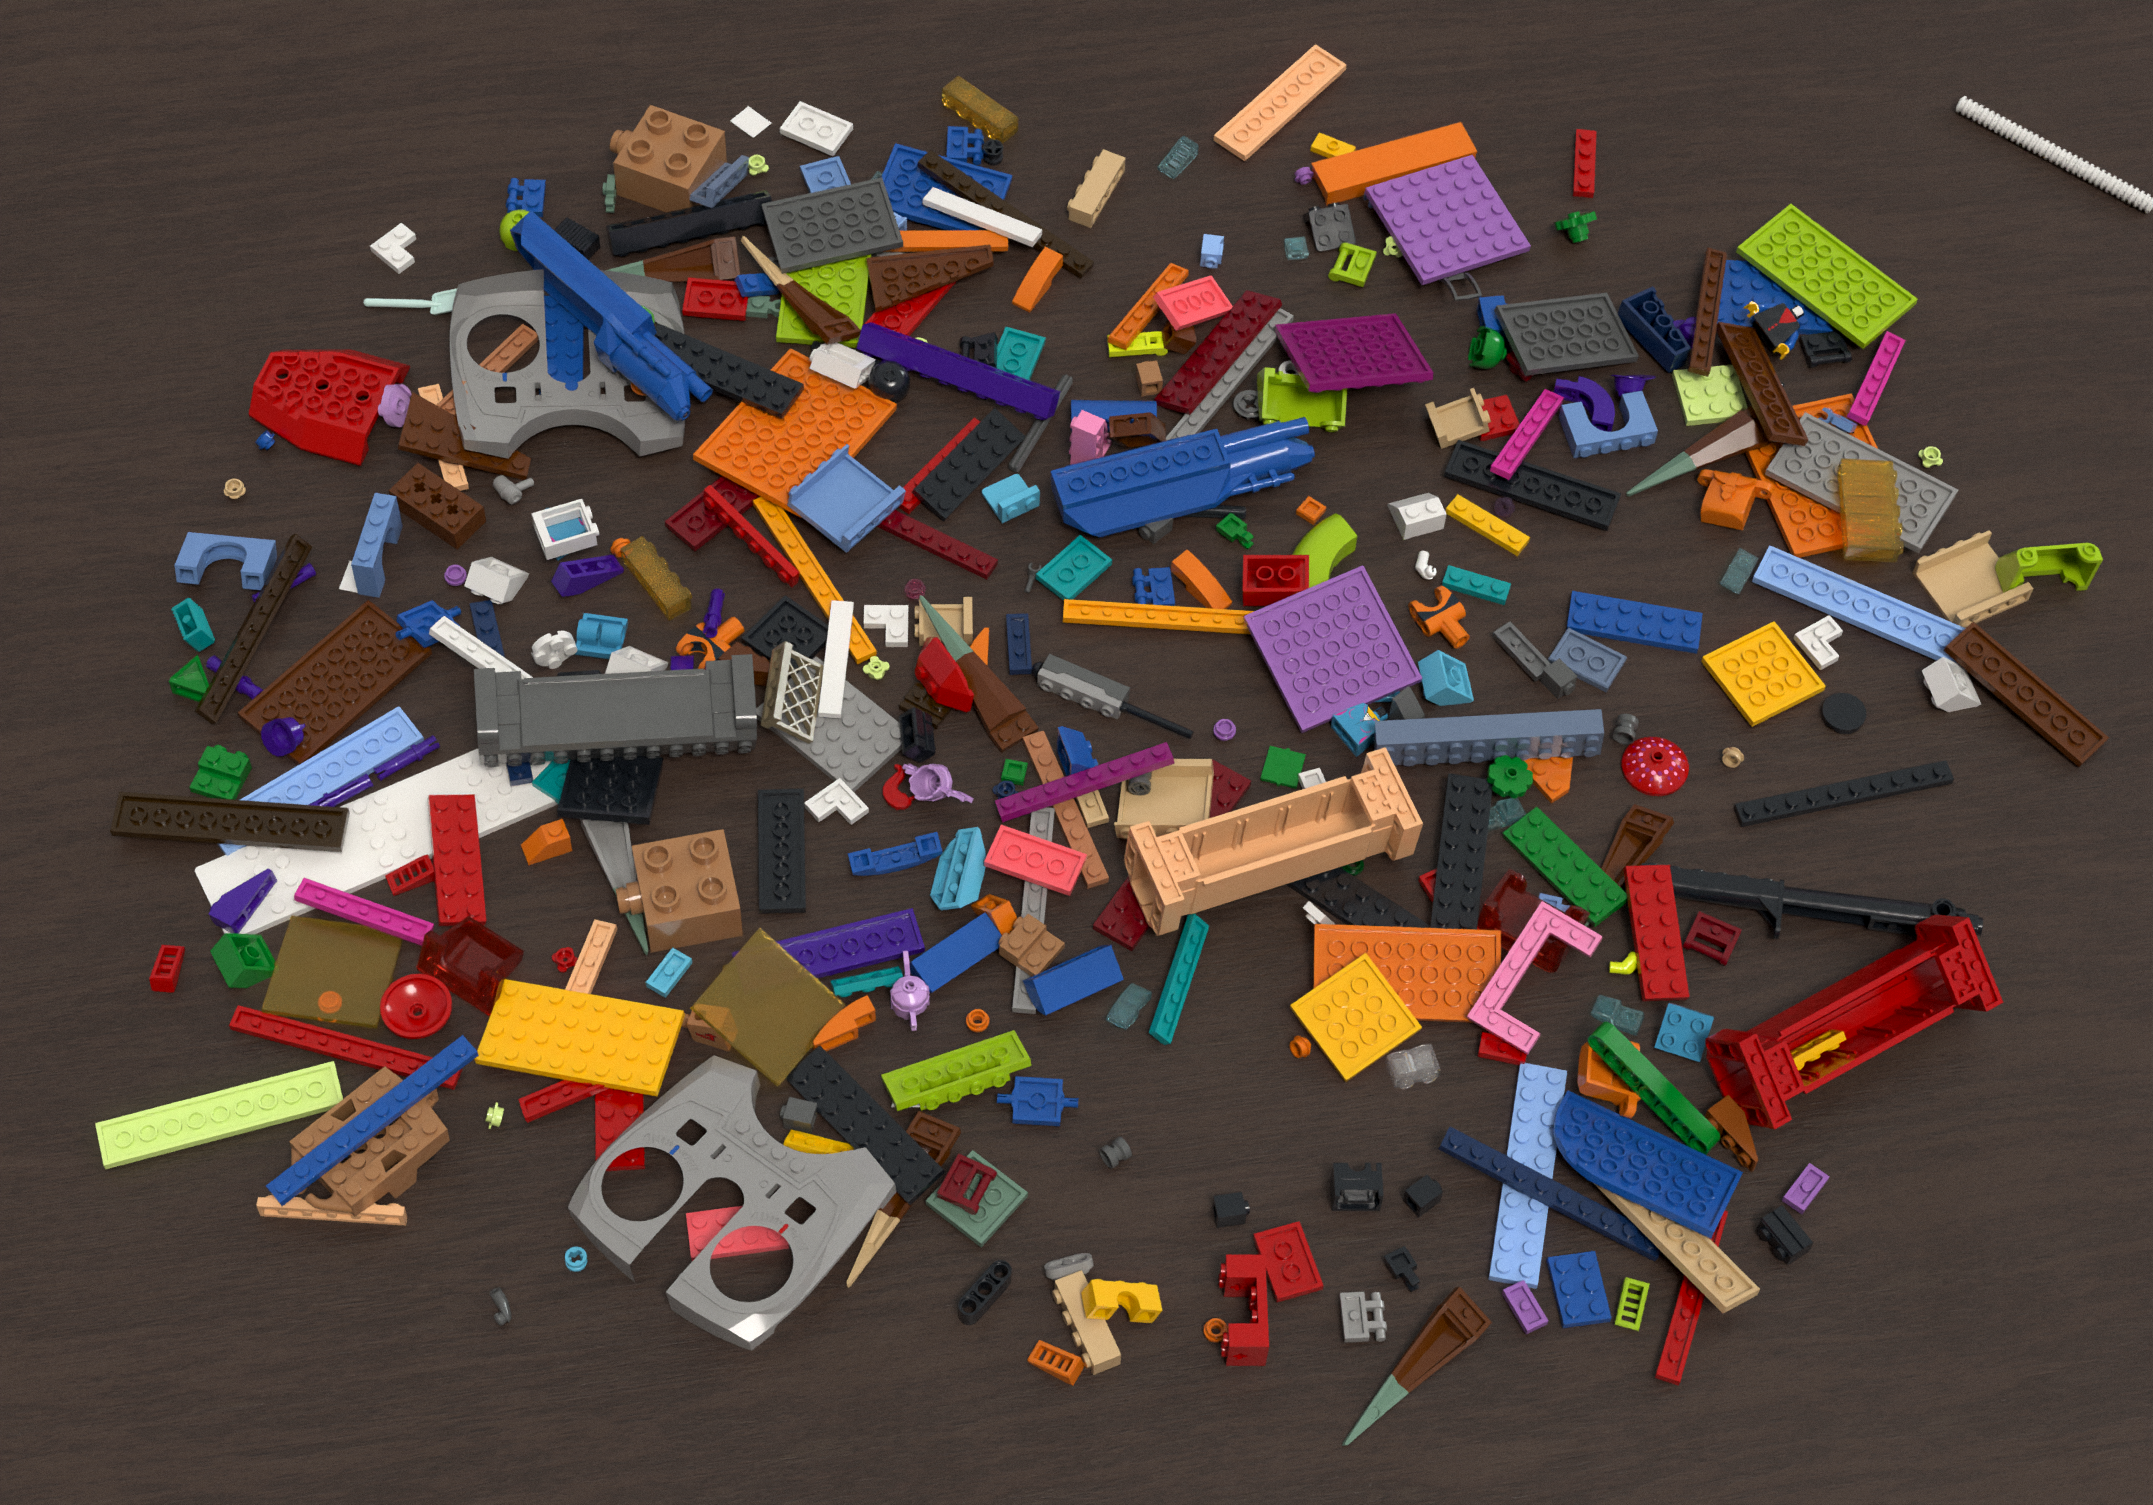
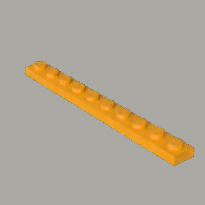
(810, 572)
(1155, 616)

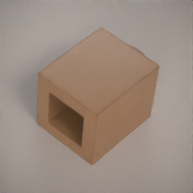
(1149, 378)

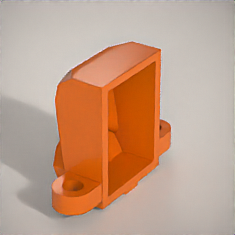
(1730, 497)
(1601, 1082)

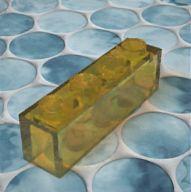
(979, 109)
(656, 578)

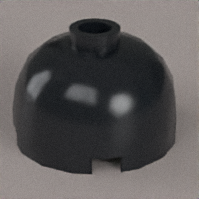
(889, 381)

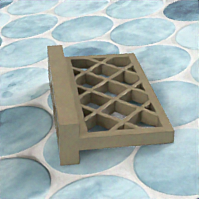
(778, 687)

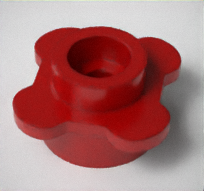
(562, 954)

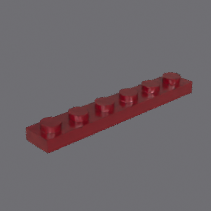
(939, 544)

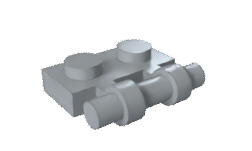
(1354, 1316)

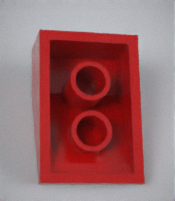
(1273, 578)

